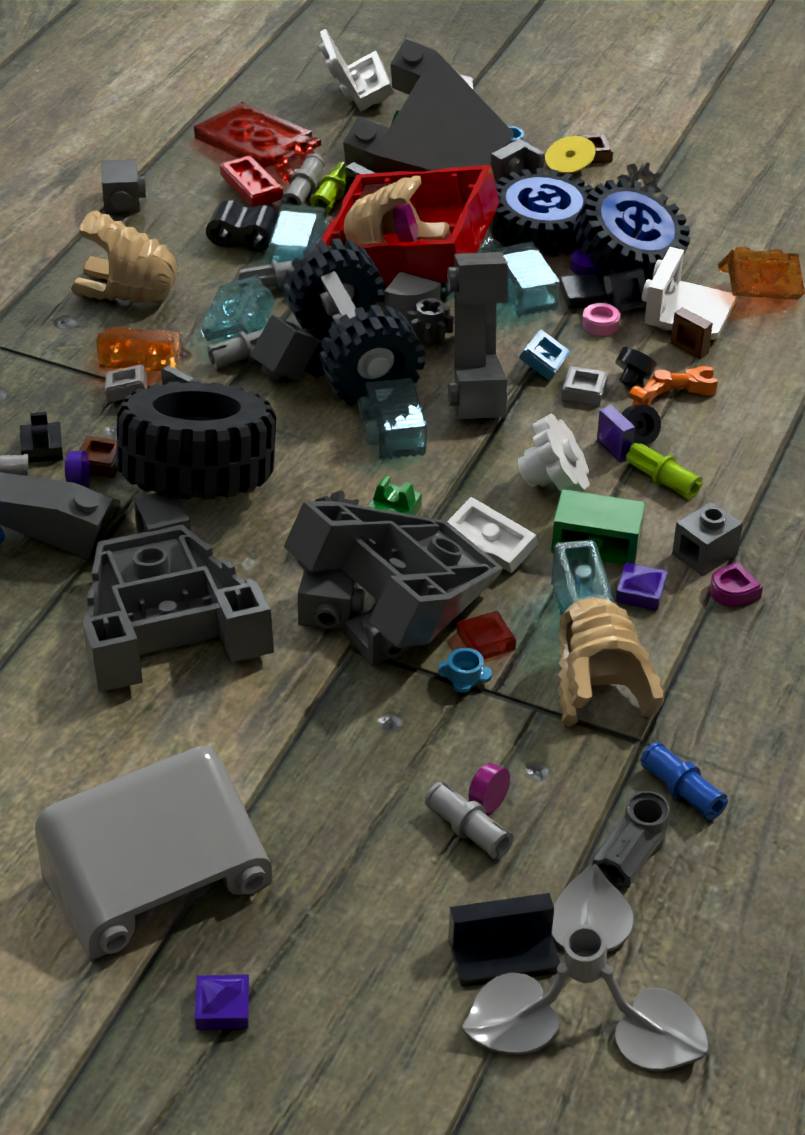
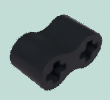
(242, 225)

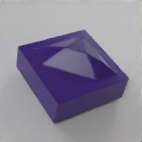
(615, 432)
(641, 586)
(222, 1002)

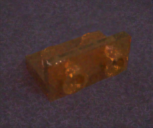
(763, 273)
(131, 347)

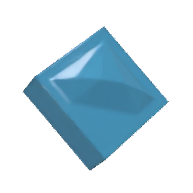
(544, 354)

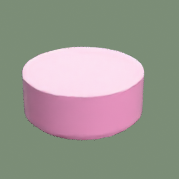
(601, 319)

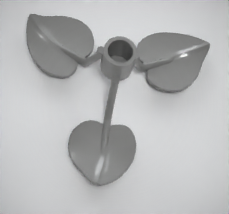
(587, 923)

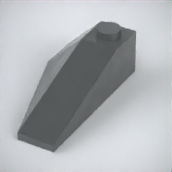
(56, 512)

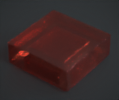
(487, 635)

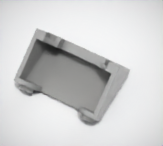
(147, 844)

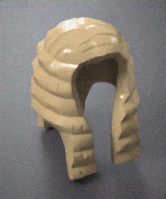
(373, 215)
(135, 266)
(603, 649)

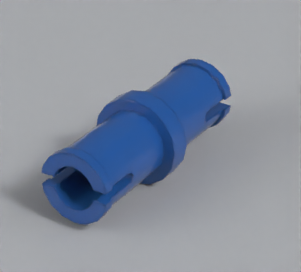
(684, 780)

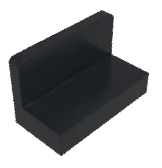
(503, 938)

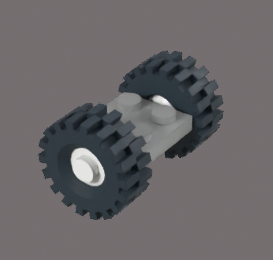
(339, 295)

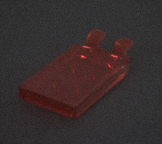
(261, 135)

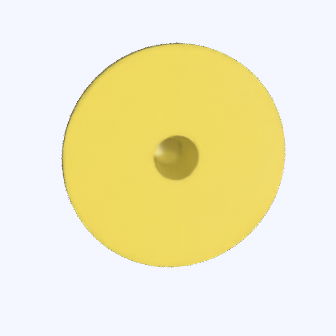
(570, 154)

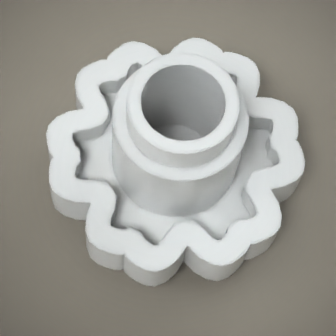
(554, 457)

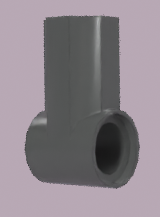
(634, 838)

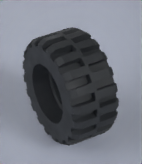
(195, 439)

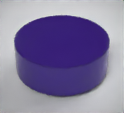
(582, 266)
(78, 468)

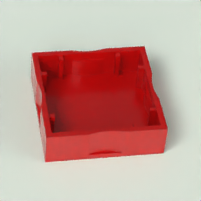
(456, 195)

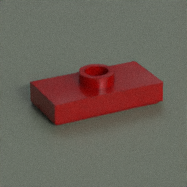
(251, 181)

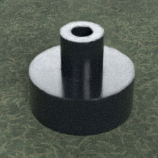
(634, 365)
(646, 423)

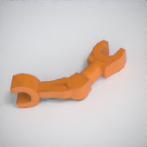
(695, 380)

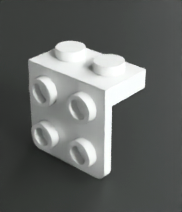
(361, 81)
(668, 294)

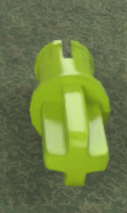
(330, 188)
(664, 470)

